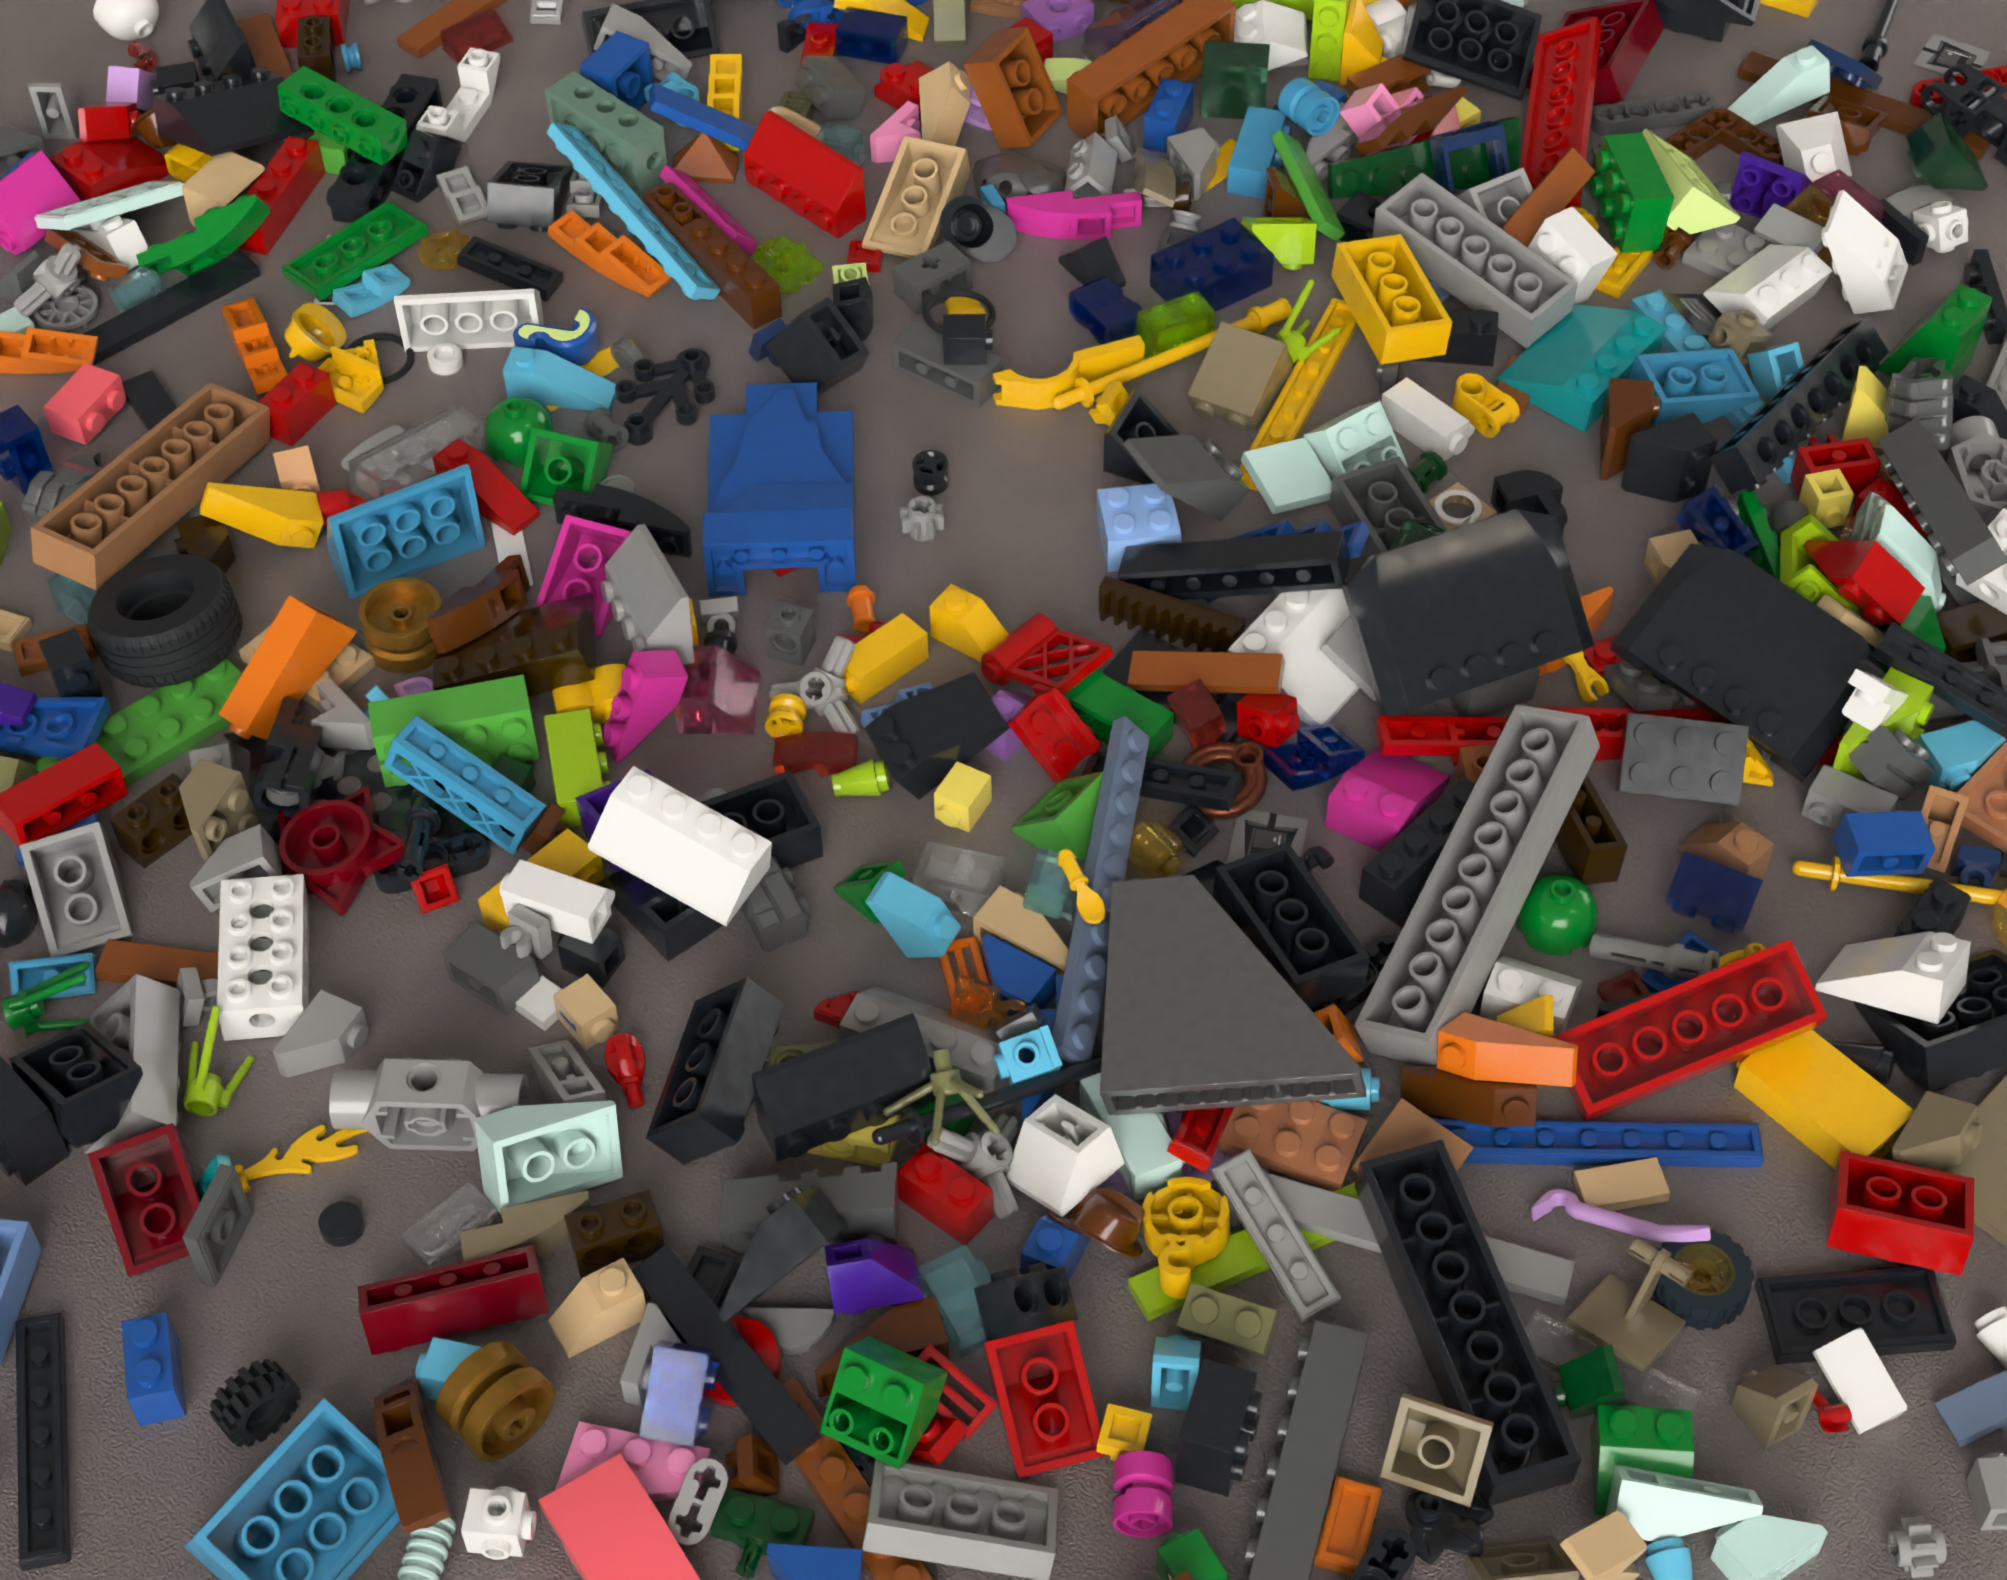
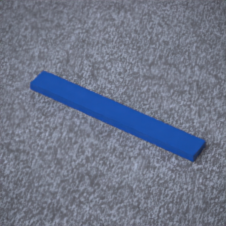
(1612, 1143)

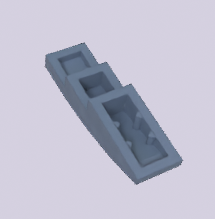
(1976, 1409)

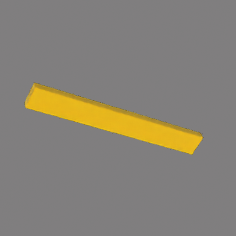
(1305, 382)

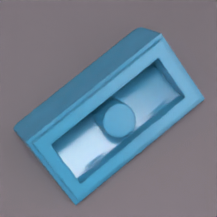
(32, 972)

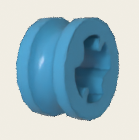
(351, 57)

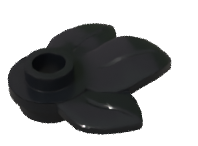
(1447, 1527)

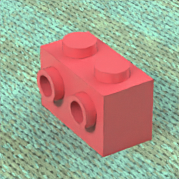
(85, 404)

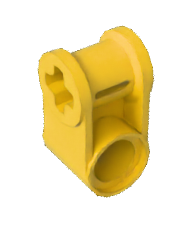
(1482, 406)

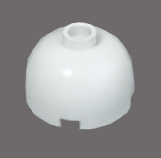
(127, 18)

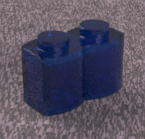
(1104, 310)

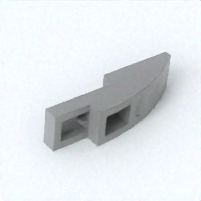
(1331, 146)

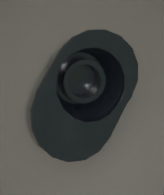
(978, 229)

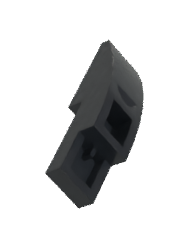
(625, 511)

